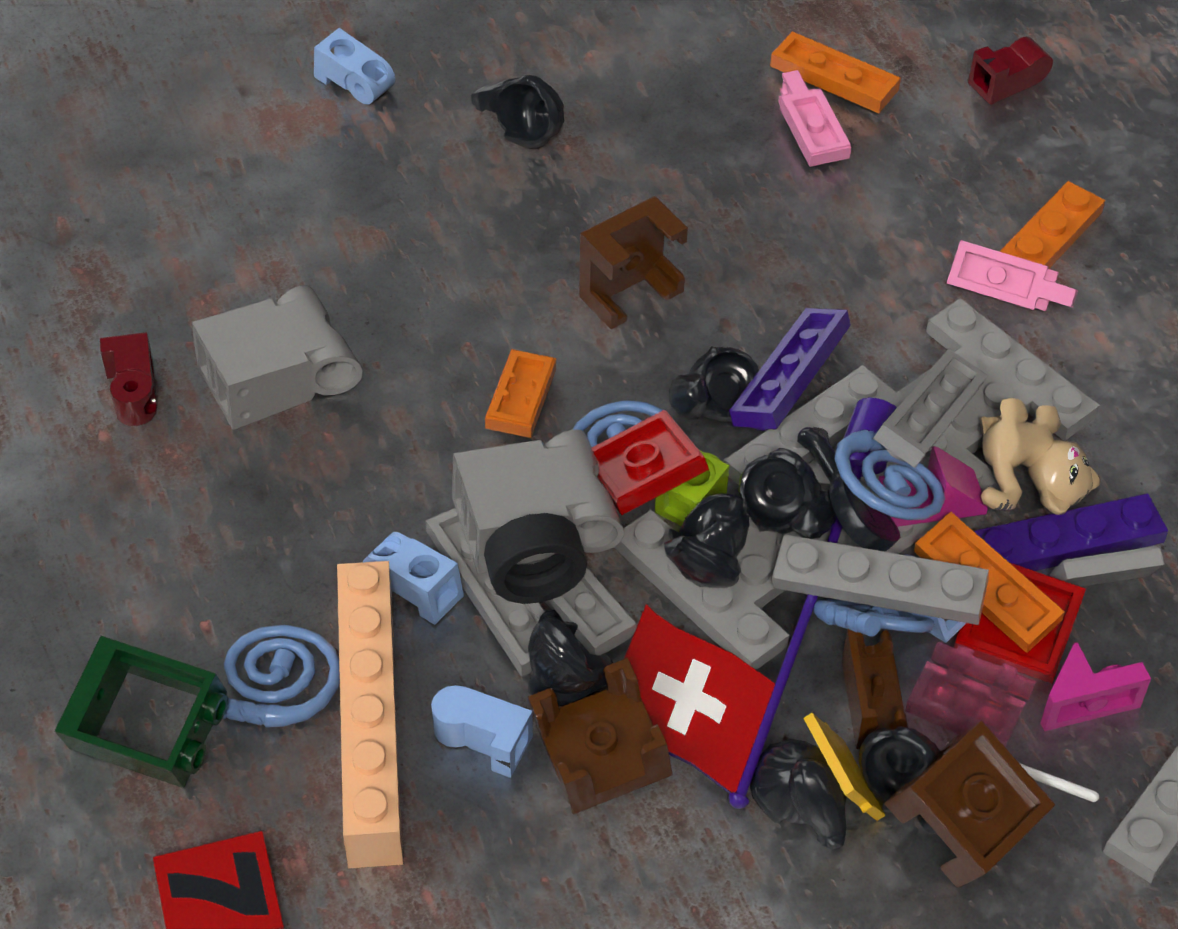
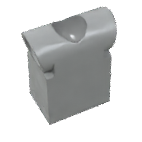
(273, 356)
(533, 478)

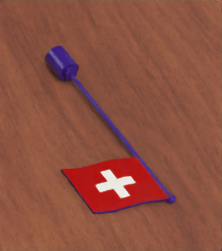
(708, 699)

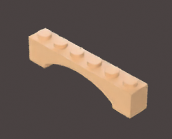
(368, 716)

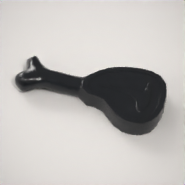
(861, 522)

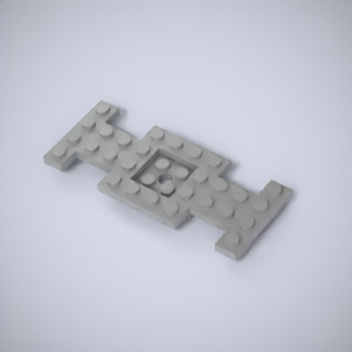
(734, 613)

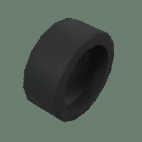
(529, 537)

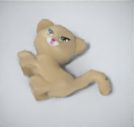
(1055, 466)

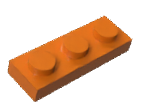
(836, 72)
(1056, 225)
(1010, 597)

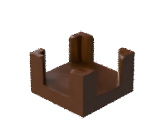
(627, 252)
(602, 741)
(974, 802)

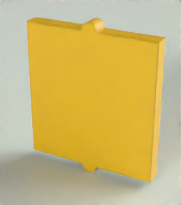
(844, 766)

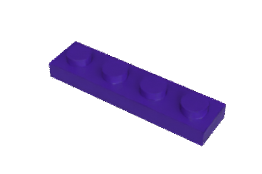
(790, 369)
(1078, 533)

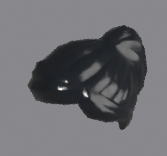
(524, 108)
(713, 384)
(786, 495)
(711, 541)
(562, 661)
(893, 759)
(800, 788)

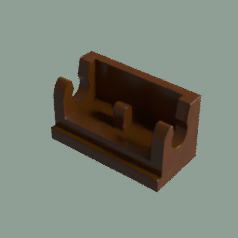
(872, 685)

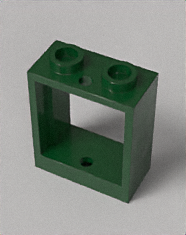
(97, 693)

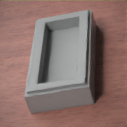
(1109, 567)

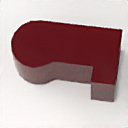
(1008, 69)
(133, 387)

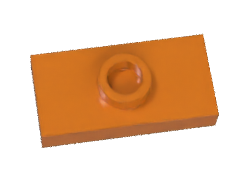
(520, 393)

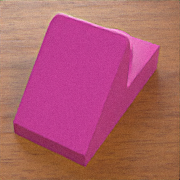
(959, 487)
(1086, 695)

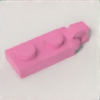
(812, 121)
(1007, 278)

